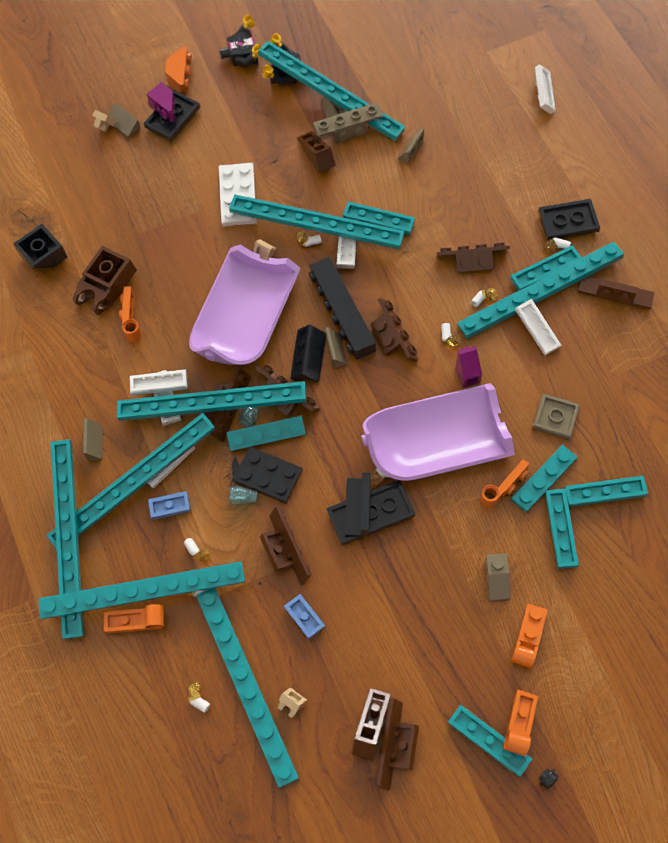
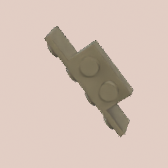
(348, 123)

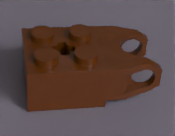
(104, 279)

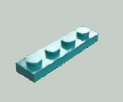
(379, 217)
(544, 267)
(266, 433)
(544, 478)
(606, 491)
(561, 529)
(487, 740)

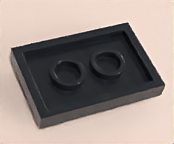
(184, 110)
(569, 219)
(267, 475)

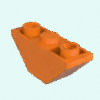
(178, 70)

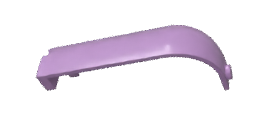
(242, 307)
(438, 434)

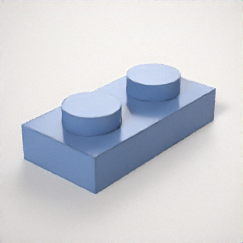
(169, 505)
(304, 616)

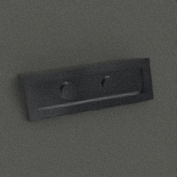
(308, 354)
(358, 506)

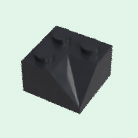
(40, 248)

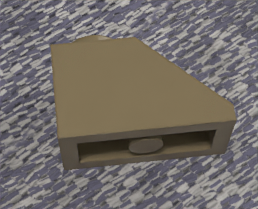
(497, 576)

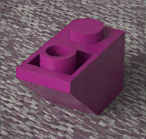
(162, 100)
(468, 366)

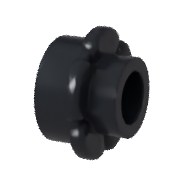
(548, 778)

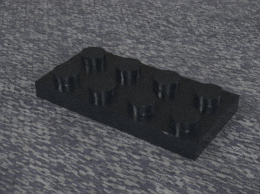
(387, 507)

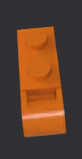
(126, 316)
(507, 487)
(134, 619)
(529, 636)
(520, 723)

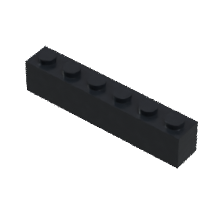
(342, 308)

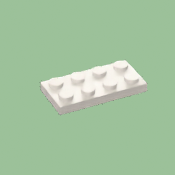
(236, 180)

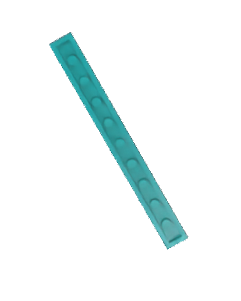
(326, 87)
(317, 221)
(540, 289)
(211, 401)
(140, 474)
(66, 532)
(141, 590)
(247, 688)

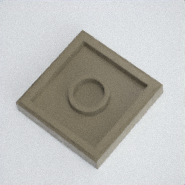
(556, 416)

